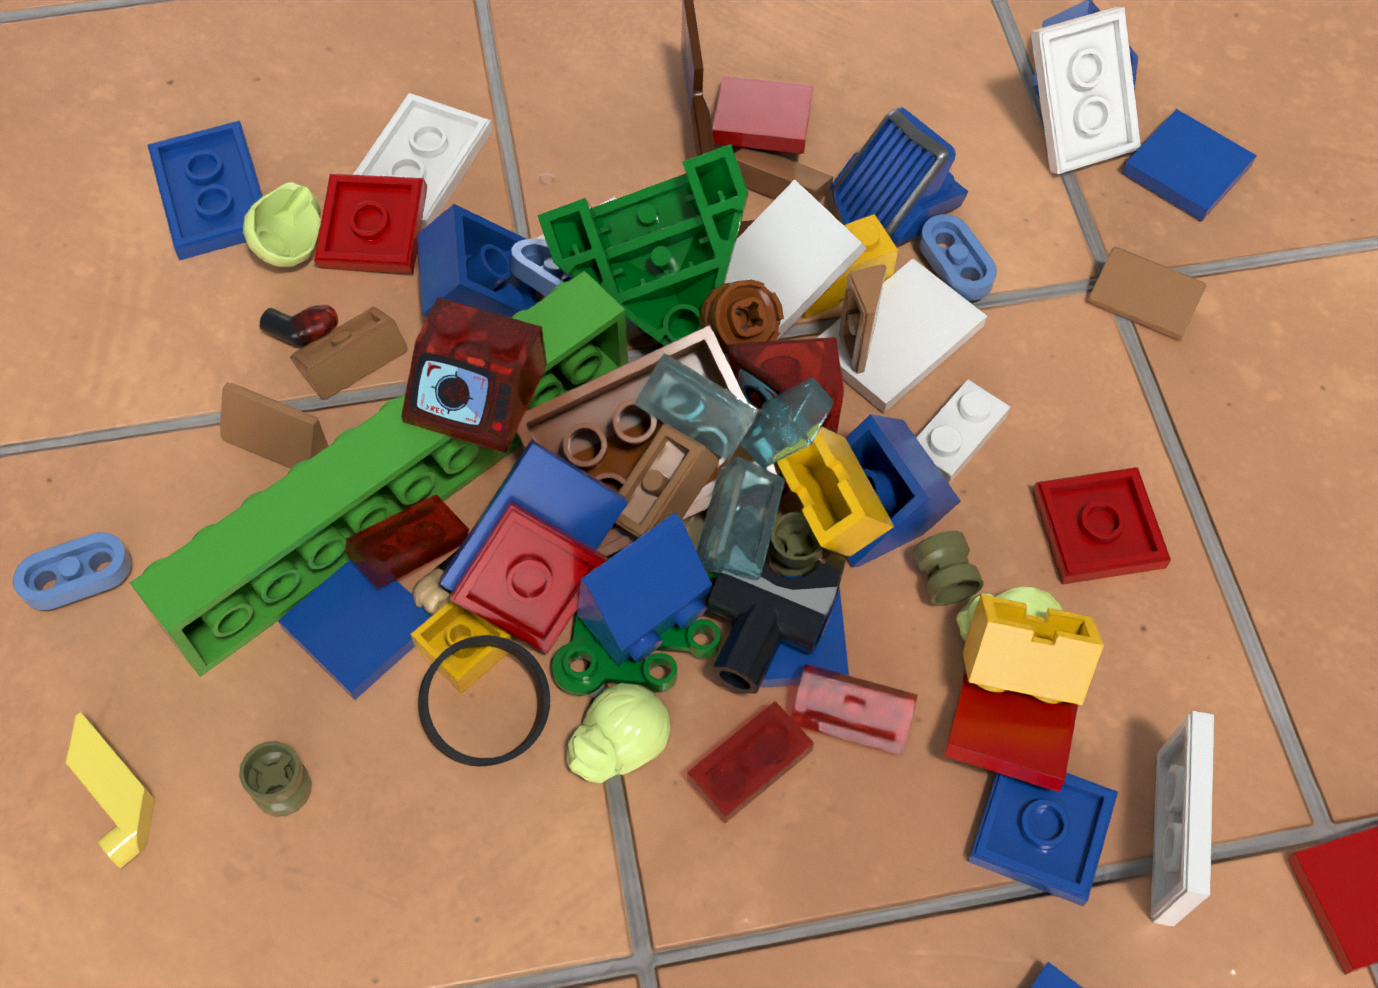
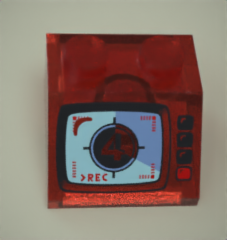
(776, 366)
(473, 374)

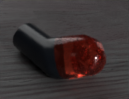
(302, 327)

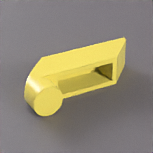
(114, 789)

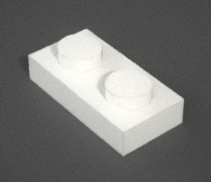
(962, 428)

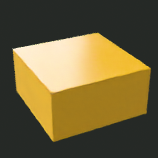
(450, 626)

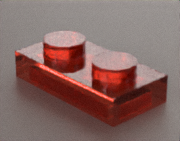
(406, 541)
(854, 709)
(750, 761)

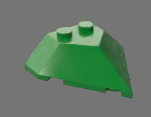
(658, 245)

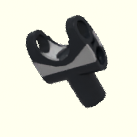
(771, 613)

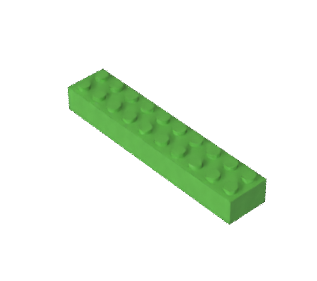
(293, 535)

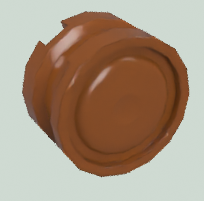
(742, 313)

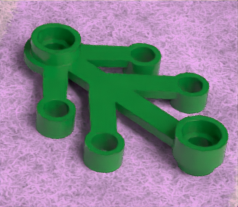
(605, 670)

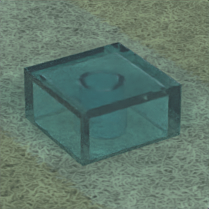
(787, 423)

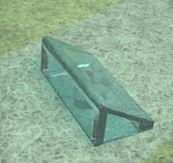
(696, 406)
(740, 519)

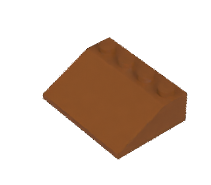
(608, 434)

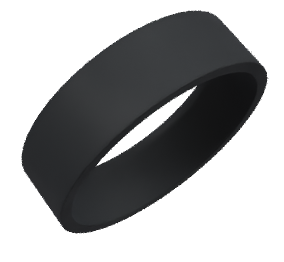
(534, 669)

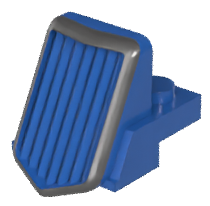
(899, 178)

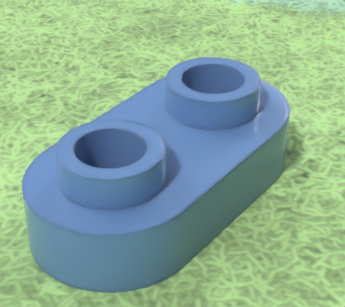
(962, 258)
(534, 266)
(74, 569)

